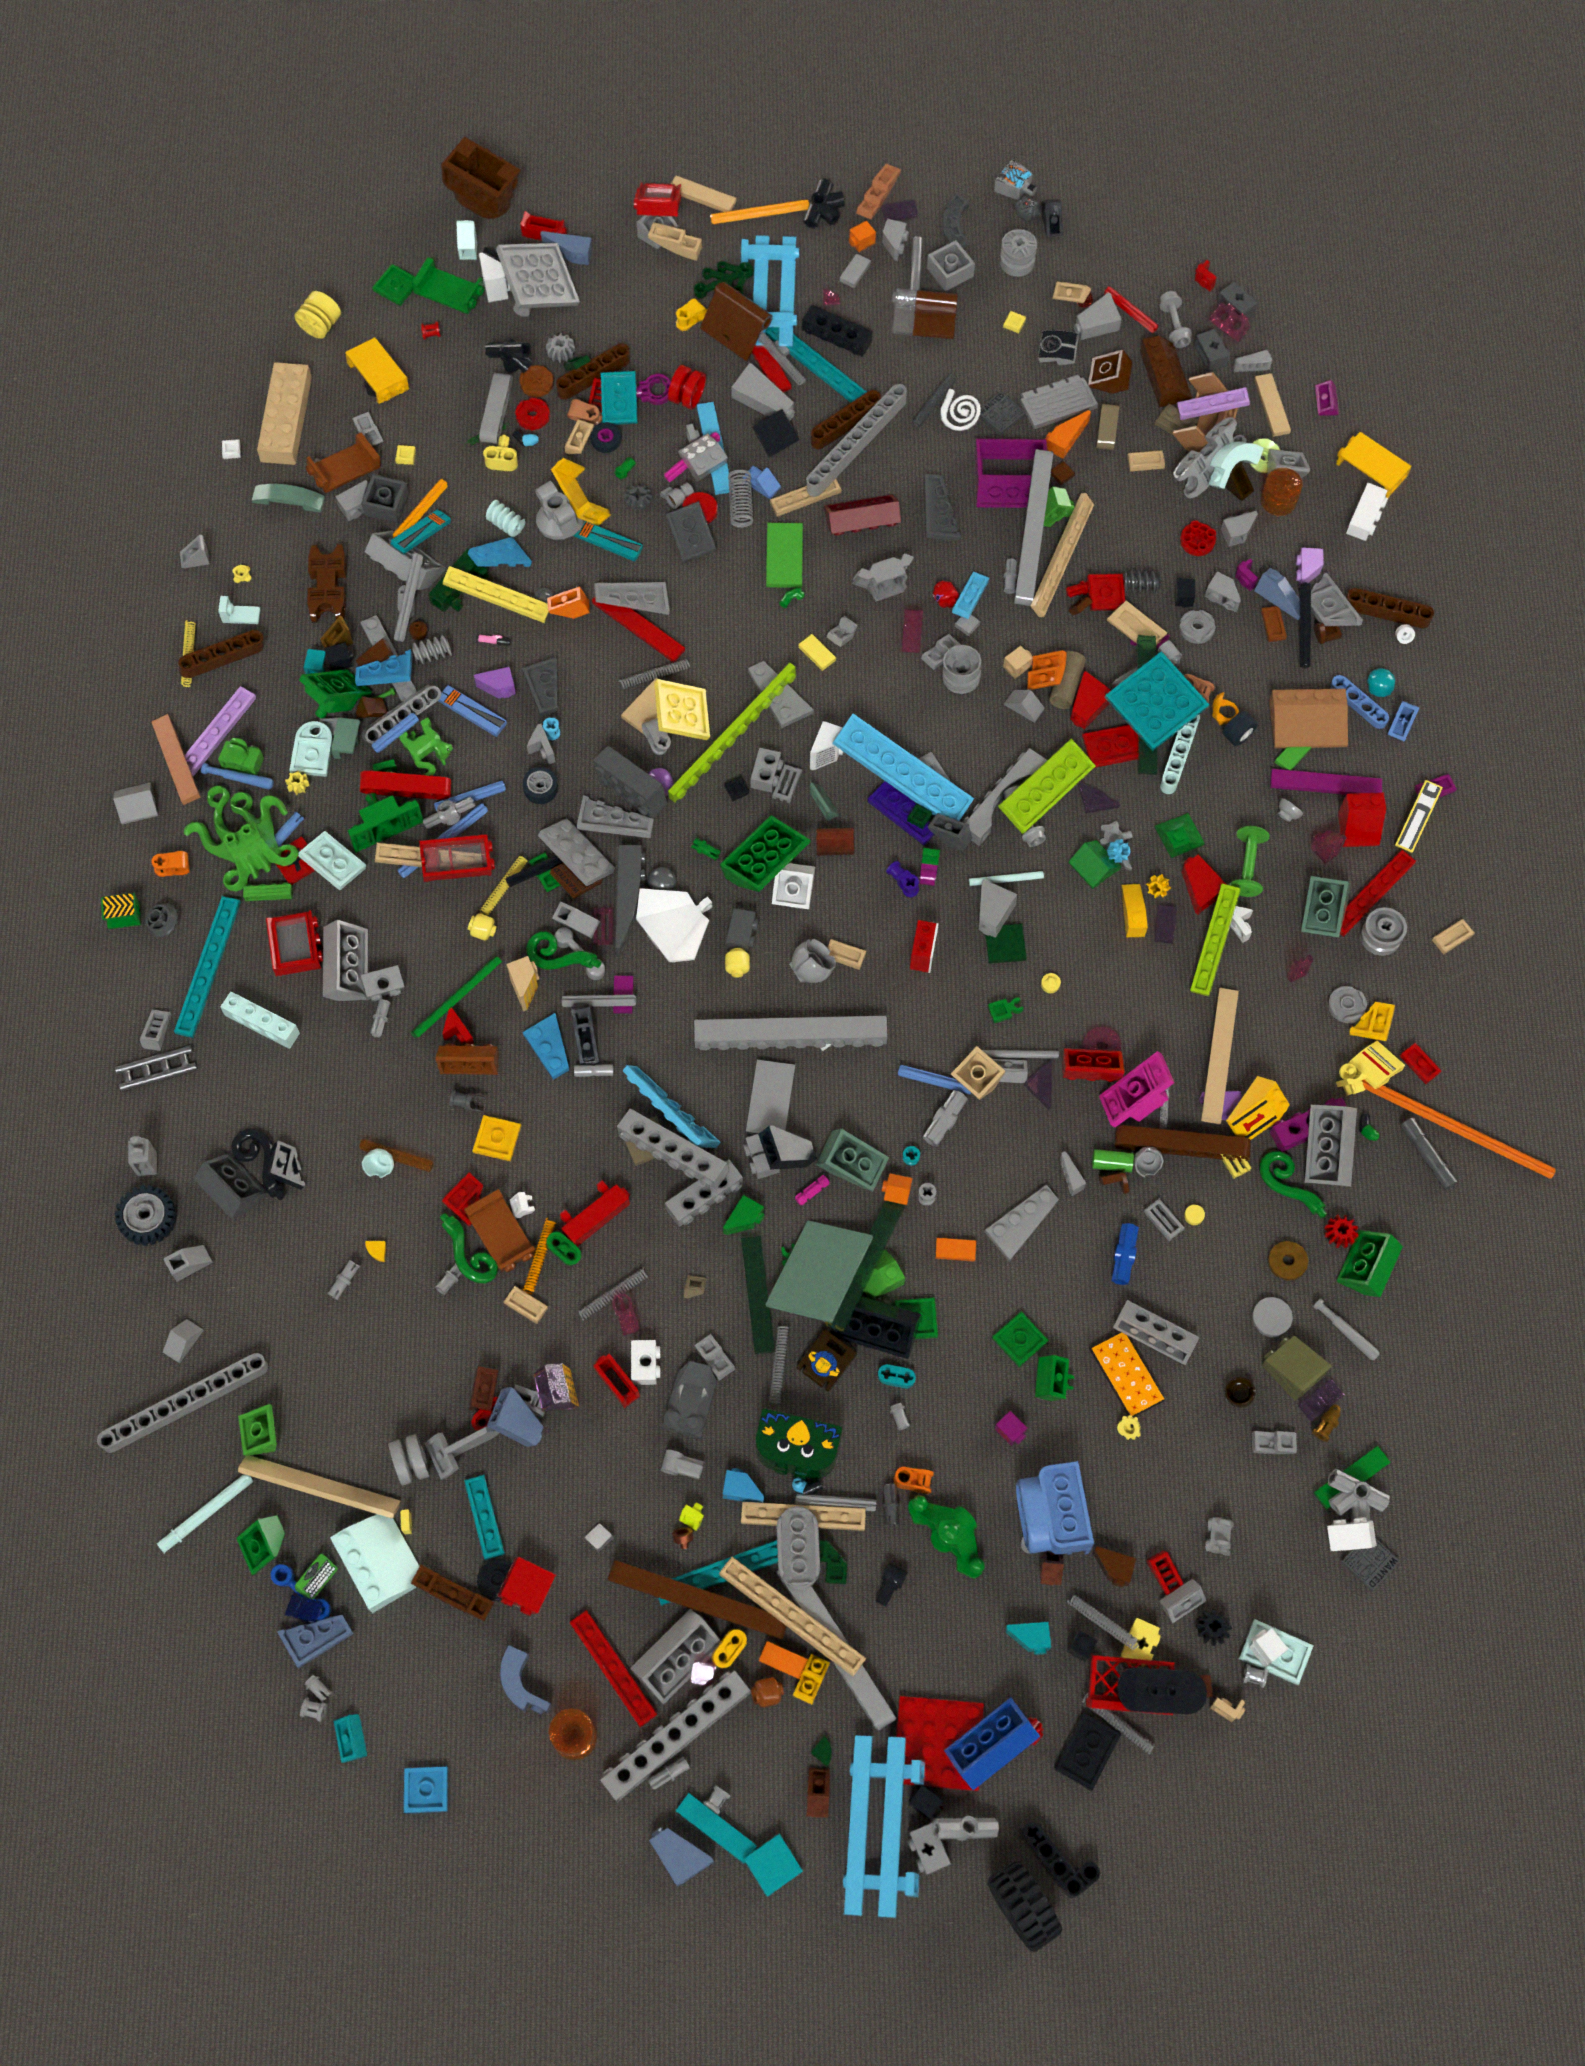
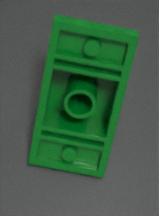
(333, 691)
(383, 820)

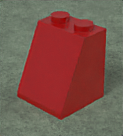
(1362, 819)

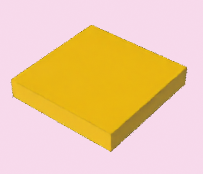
(496, 1138)

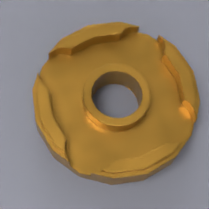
(1291, 1250)

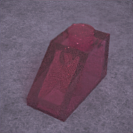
(912, 631)
(1328, 845)

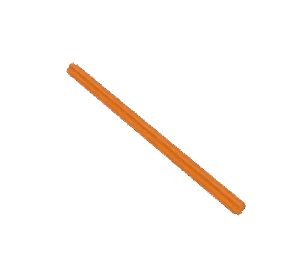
(1462, 1129)

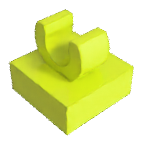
(692, 1516)

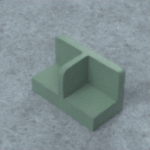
(345, 737)

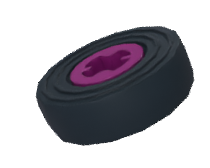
(605, 445)

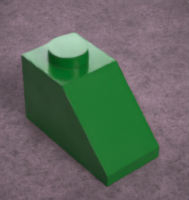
(744, 1216)

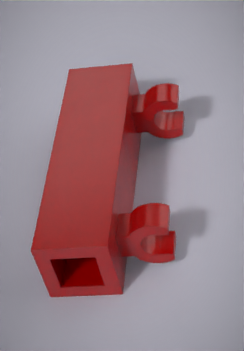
(595, 1215)

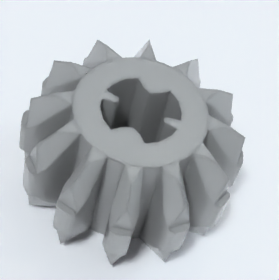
(560, 348)

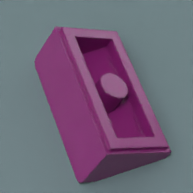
(1326, 398)

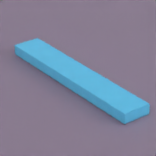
(709, 424)

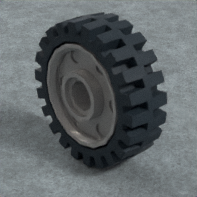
(152, 1228)

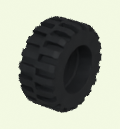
(1025, 1906)

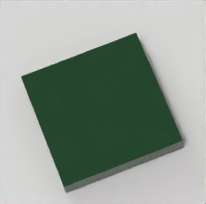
(1007, 945)

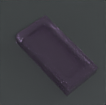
(899, 210)
(1165, 924)

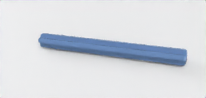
(452, 832)

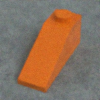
(1066, 434)

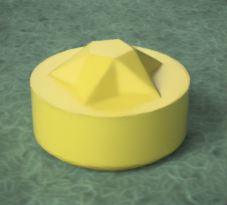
(1050, 983)

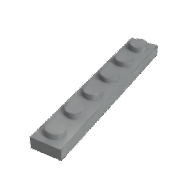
(376, 632)

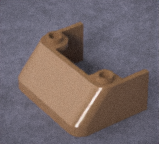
(1194, 437)

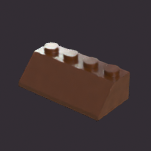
(1164, 371)

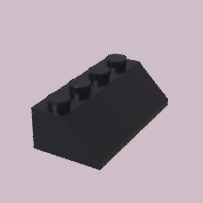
(881, 1327)

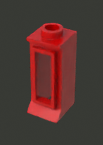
(533, 225)
(602, 1365)

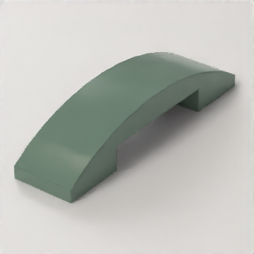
(288, 495)

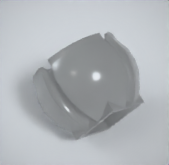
(812, 962)

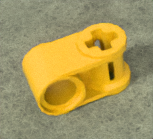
(690, 314)

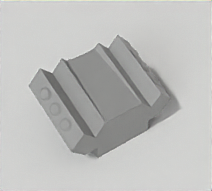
(885, 577)

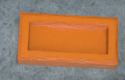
(955, 1249)

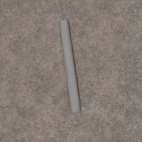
(1021, 1054)

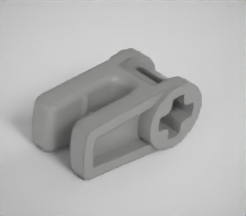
(534, 1404)

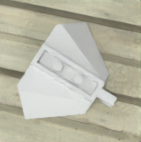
(673, 922)

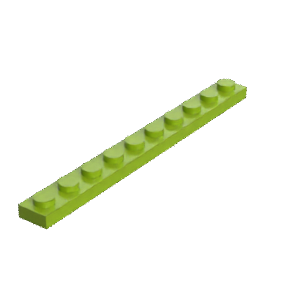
(729, 736)

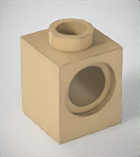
(1018, 661)

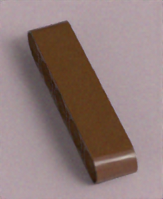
(583, 377)
(843, 420)
(1396, 613)
(227, 647)

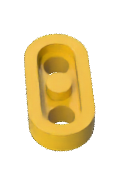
(729, 1649)

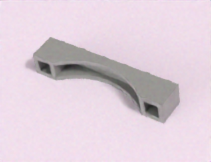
(981, 819)

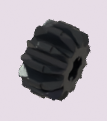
(1220, 1633)

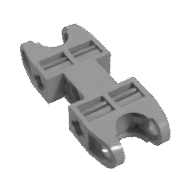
(1198, 467)

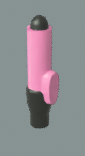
(494, 639)

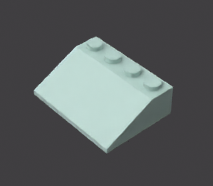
(377, 1560)

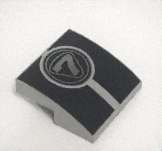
(1058, 346)

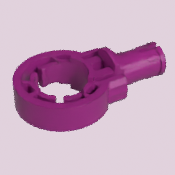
(645, 387)

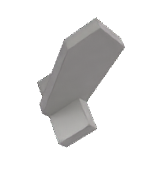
(443, 1454)

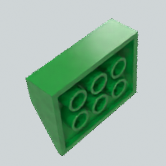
(763, 854)

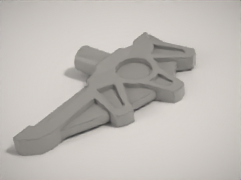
(1113, 833)

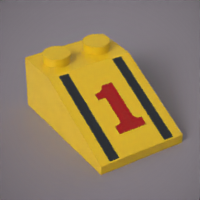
(1258, 1109)

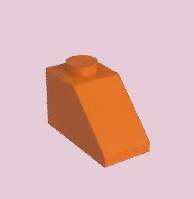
(569, 603)

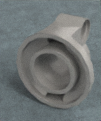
(556, 516)

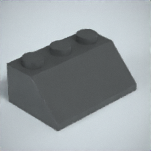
(229, 1185)

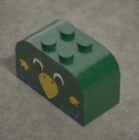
(797, 1445)

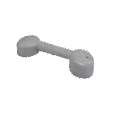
(565, 939)

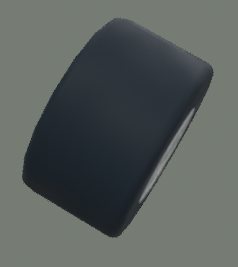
(1240, 728)

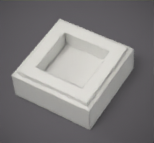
(231, 449)

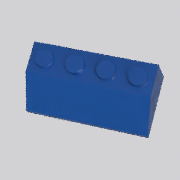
(992, 1743)

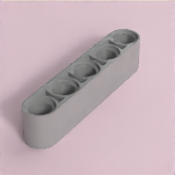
(495, 408)
(407, 706)

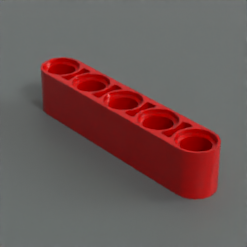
(405, 785)

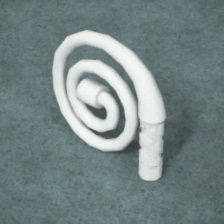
(964, 412)

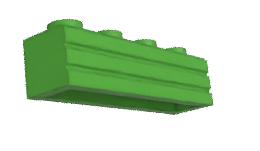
(268, 892)

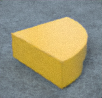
(376, 1249)

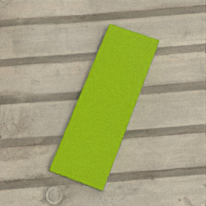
(1046, 786)

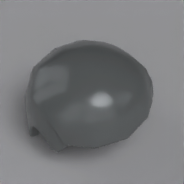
(662, 879)

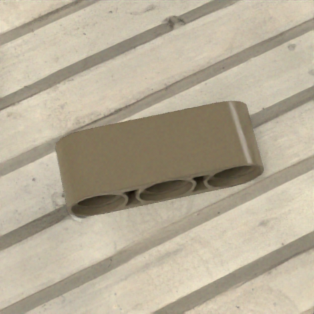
(1107, 426)

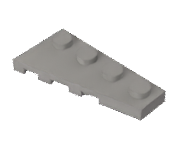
(640, 596)
(786, 707)
(606, 819)
(1016, 1226)

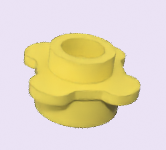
(241, 569)

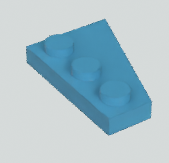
(499, 552)
(389, 671)
(548, 1045)

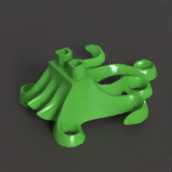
(252, 845)

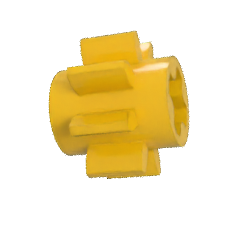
(1158, 886)

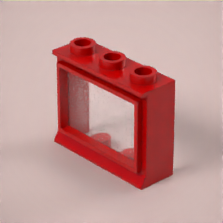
(658, 199)
(294, 943)

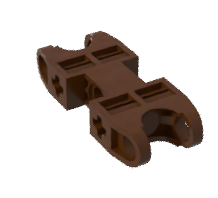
(326, 571)

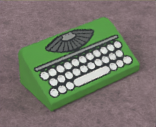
(316, 1577)

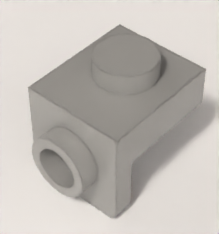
(843, 632)

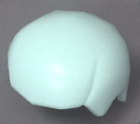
(378, 1163)

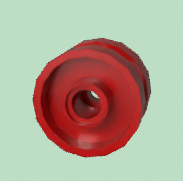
(686, 387)

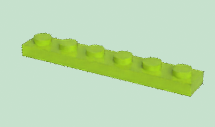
(1215, 940)

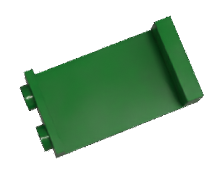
(447, 288)

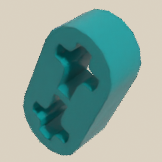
(897, 1371)

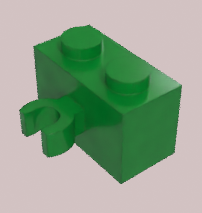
(1052, 1378)

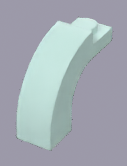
(1229, 456)

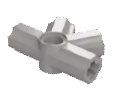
(1348, 1499)

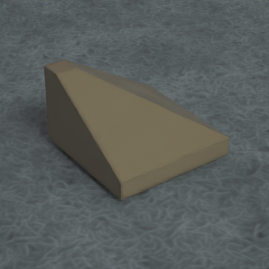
(694, 1286)

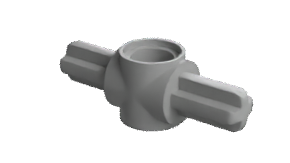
(449, 812)

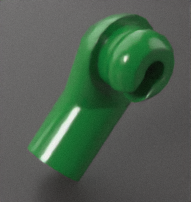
(789, 595)

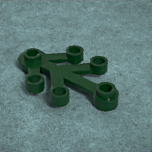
(701, 289)

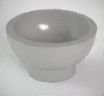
(1289, 811)

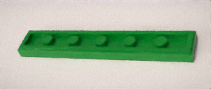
(455, 997)

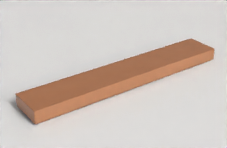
(175, 759)

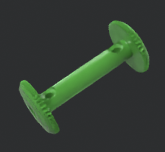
(1252, 835)

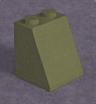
(1295, 1366)

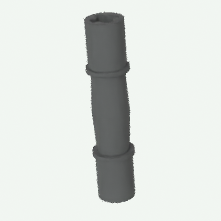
(1429, 1153)

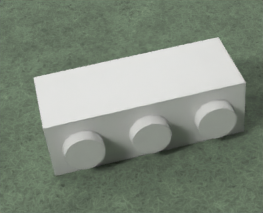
(1367, 512)

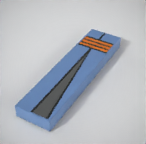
(472, 711)

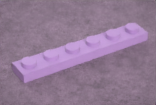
(219, 728)

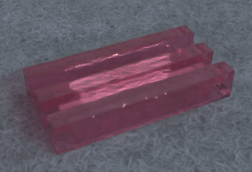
(603, 911)
(1300, 967)

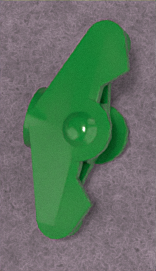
(950, 1533)

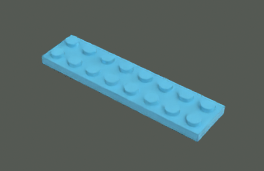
(901, 769)

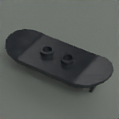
(1161, 1691)

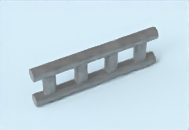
(144, 1063)

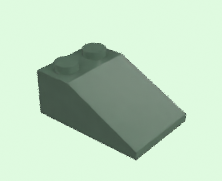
(1325, 906)
(852, 1159)

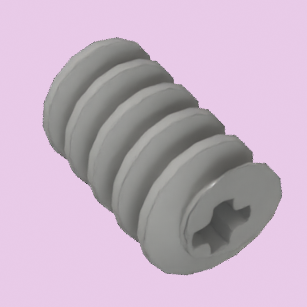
(431, 649)

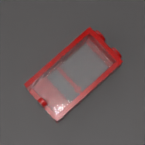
(456, 857)

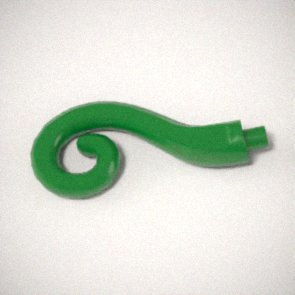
(578, 957)
(1311, 1200)
(457, 1235)

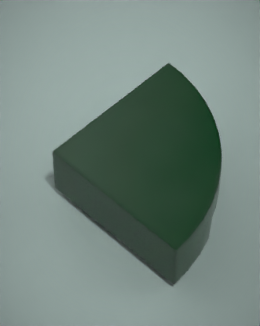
(823, 1751)

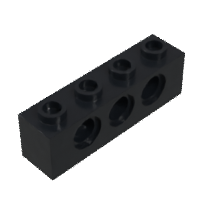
(837, 330)

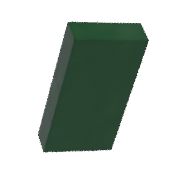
(576, 362)

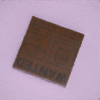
(570, 881)

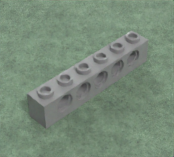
(709, 1178)

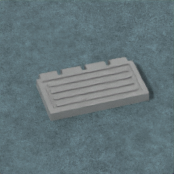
(1058, 402)

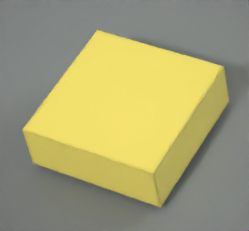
(1014, 322)
(405, 454)
(406, 1522)

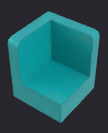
(314, 661)

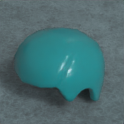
(1381, 682)

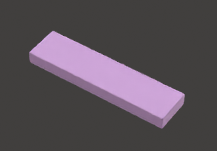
(1213, 403)

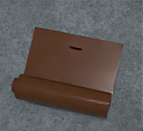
(735, 320)

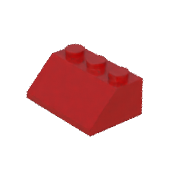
(1092, 1065)

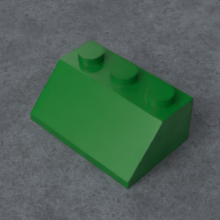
(1370, 1263)

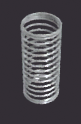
(740, 482)

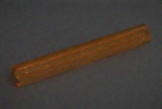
(399, 1156)

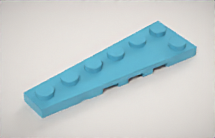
(697, 1135)

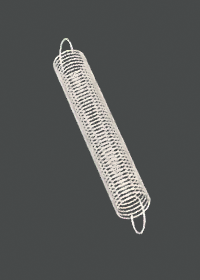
(1163, 1116)

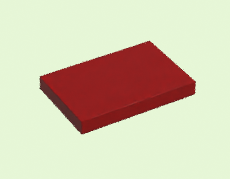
(1111, 745)

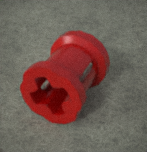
(435, 332)

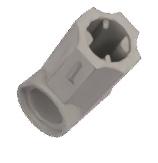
(676, 1463)

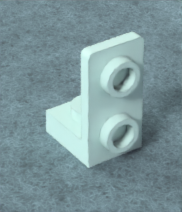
(237, 614)

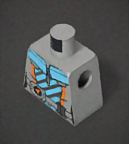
(1014, 181)

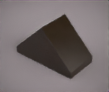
(1239, 482)

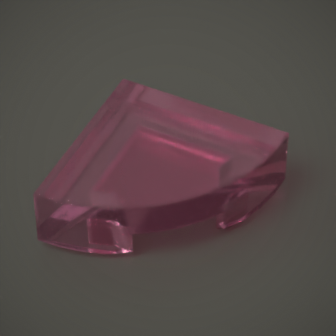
(830, 298)

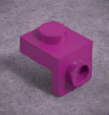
(1245, 576)

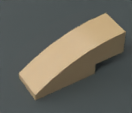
(676, 240)

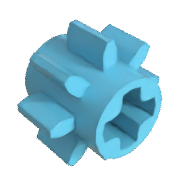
(1118, 851)

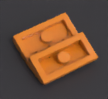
(1047, 670)

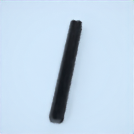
(1305, 625)

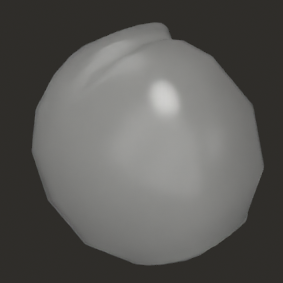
(1148, 1161)

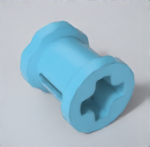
(551, 729)

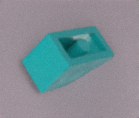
(1031, 1636)

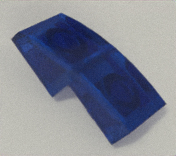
(303, 1608)

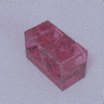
(1228, 324)

